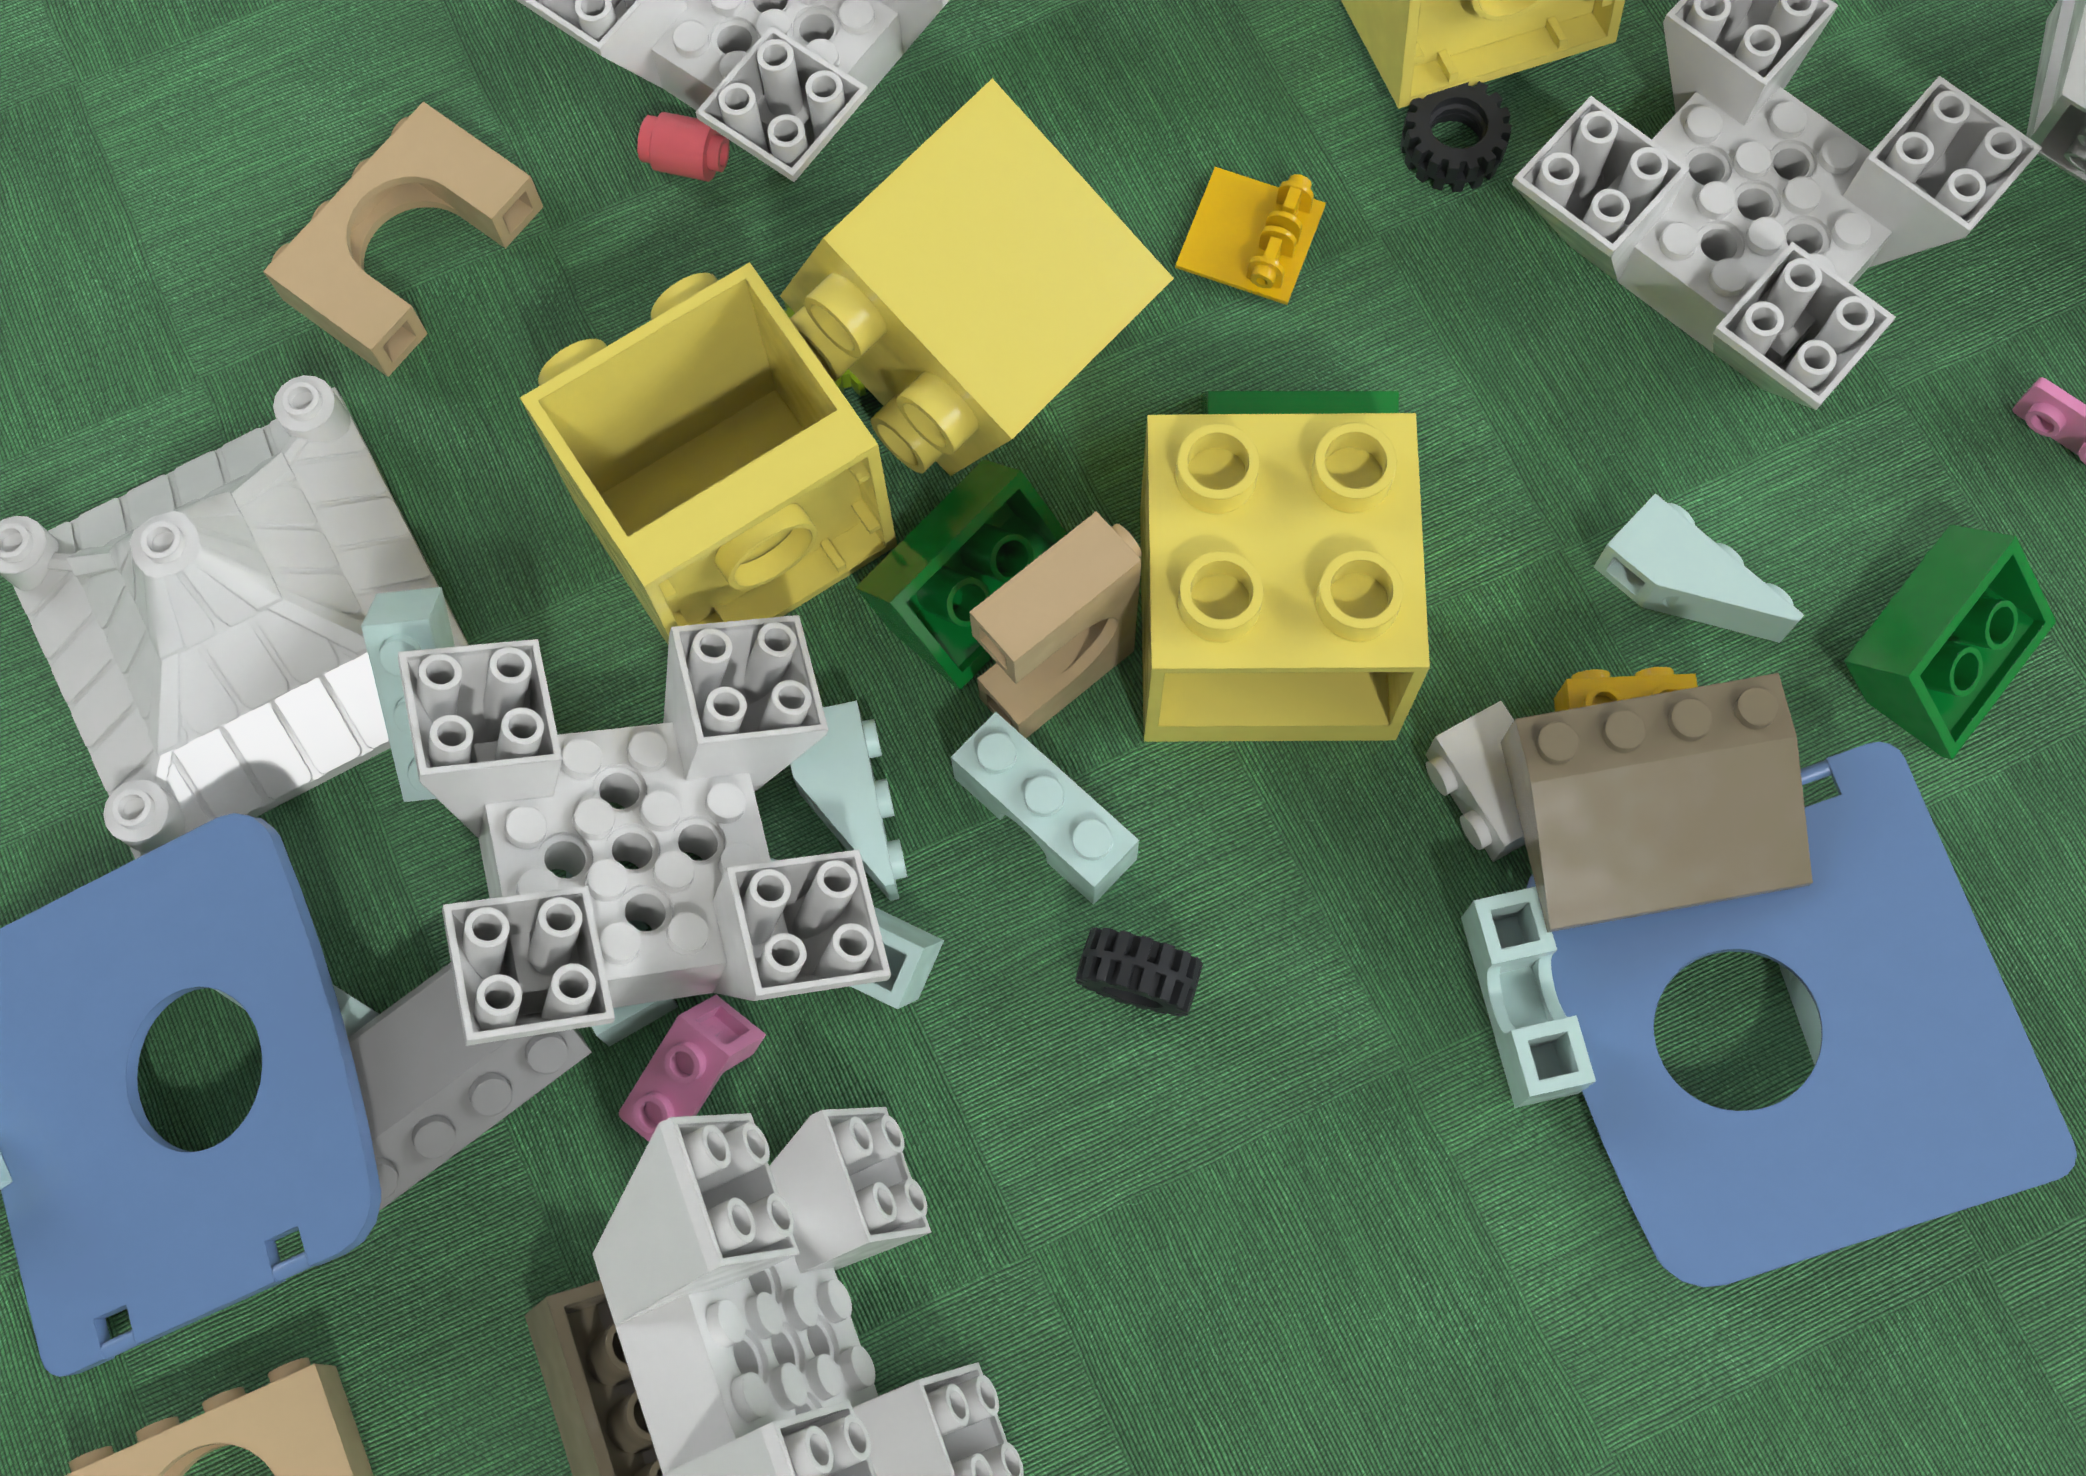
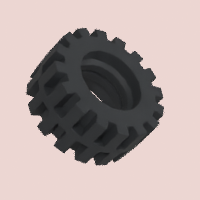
(1449, 164)
(1139, 971)

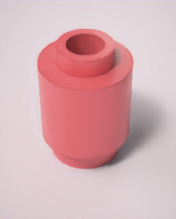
(682, 146)

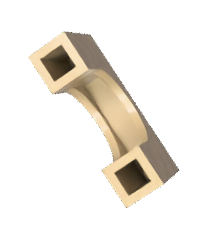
(418, 166)
(1059, 623)
(292, 1424)

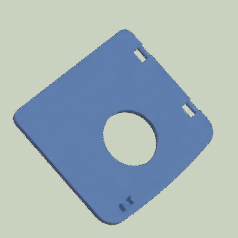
(1920, 1069)
(97, 1197)

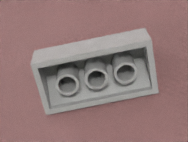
(433, 1092)

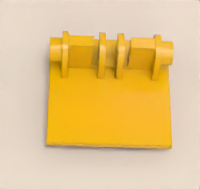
(1252, 233)

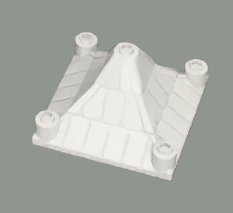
(222, 619)

